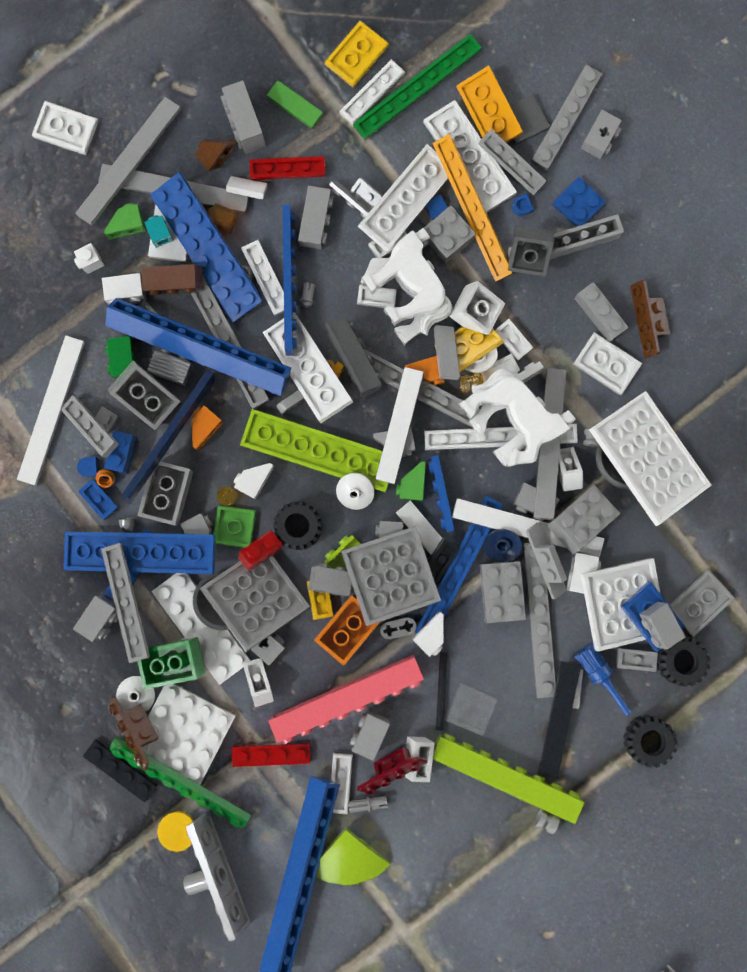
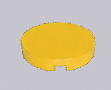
(173, 831)

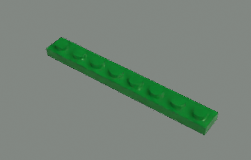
(417, 87)
(184, 785)

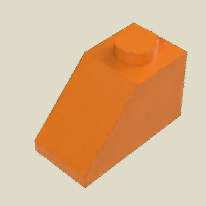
(430, 370)
(204, 426)

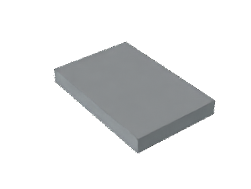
(701, 602)

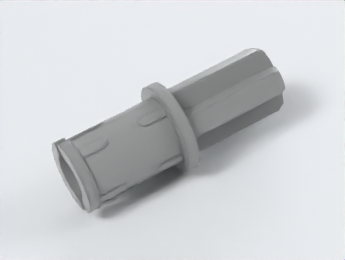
(368, 804)

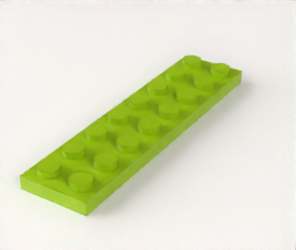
(311, 448)

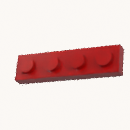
(287, 168)
(271, 755)

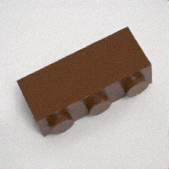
(172, 279)

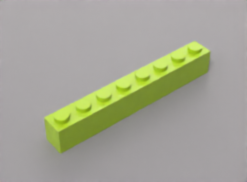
(508, 779)

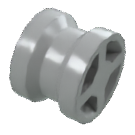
(590, 440)

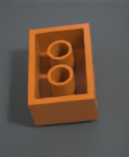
(345, 631)

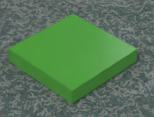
(234, 526)

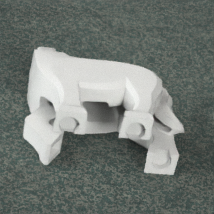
(417, 280)
(523, 411)

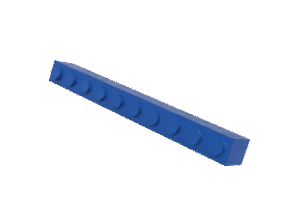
(197, 346)
(300, 875)

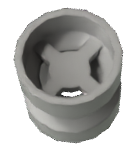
(547, 821)

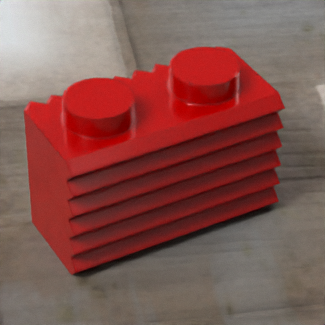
(259, 550)

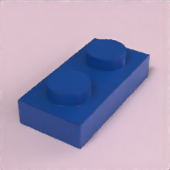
(98, 499)

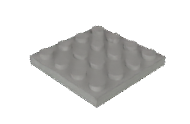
(390, 576)
(254, 601)

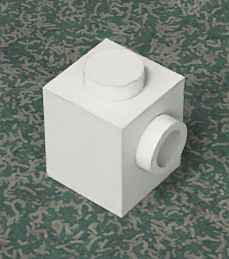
(88, 259)

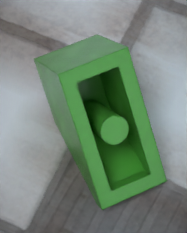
(125, 222)
(412, 484)

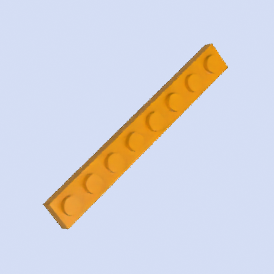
(472, 207)

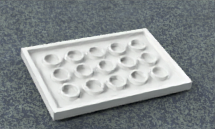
(650, 458)

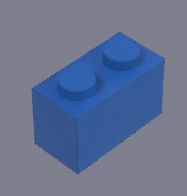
(122, 455)

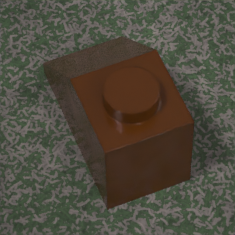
(214, 152)

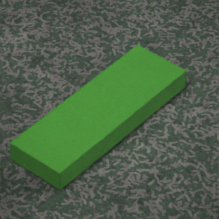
(294, 104)

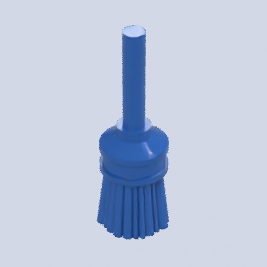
(600, 672)

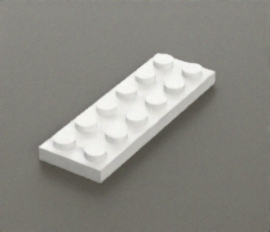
(483, 169)
(405, 199)
(310, 371)
(218, 647)

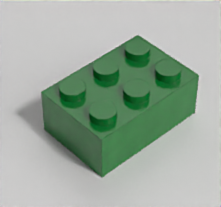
(172, 663)

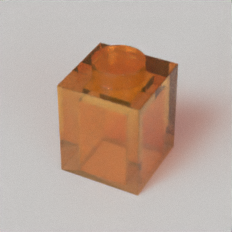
(223, 217)

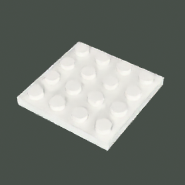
(606, 593)
(187, 731)

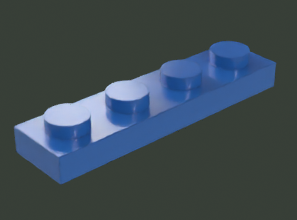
(439, 486)

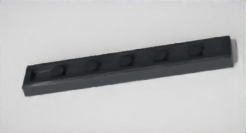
(559, 719)

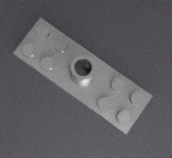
(216, 877)

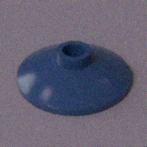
(502, 551)

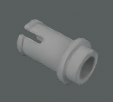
(307, 295)

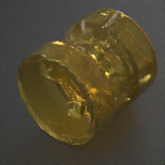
(467, 381)
(223, 496)

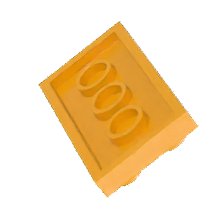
(489, 105)

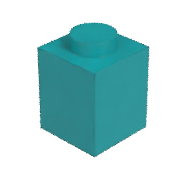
(158, 231)

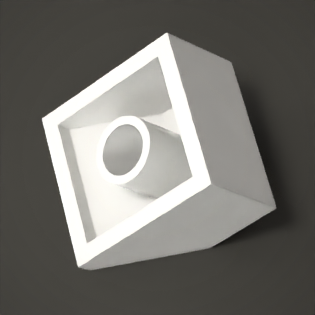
(477, 308)

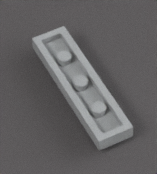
(512, 162)
(89, 426)

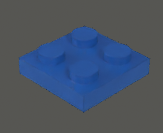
(579, 202)

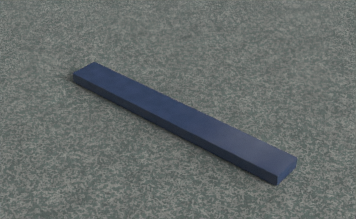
(168, 437)

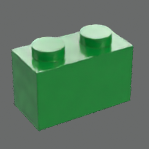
(120, 353)

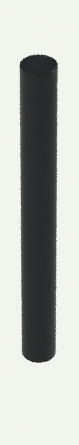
(441, 691)

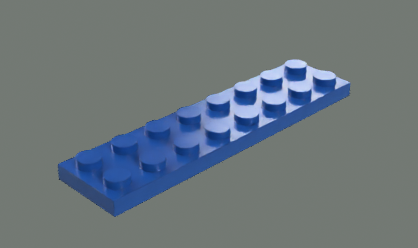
(206, 247)
(142, 551)

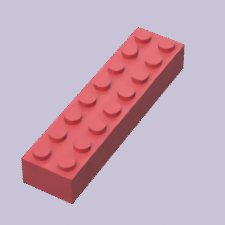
(345, 698)

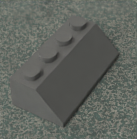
(353, 357)

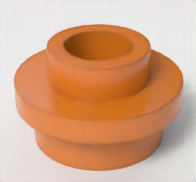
(105, 483)

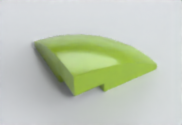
(350, 860)

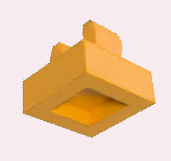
(337, 368)

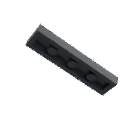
(441, 559)
(120, 771)

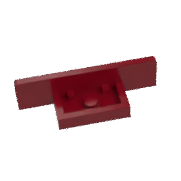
(391, 768)

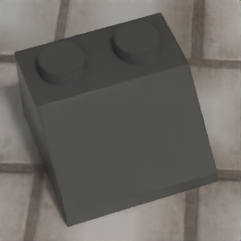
(531, 250)

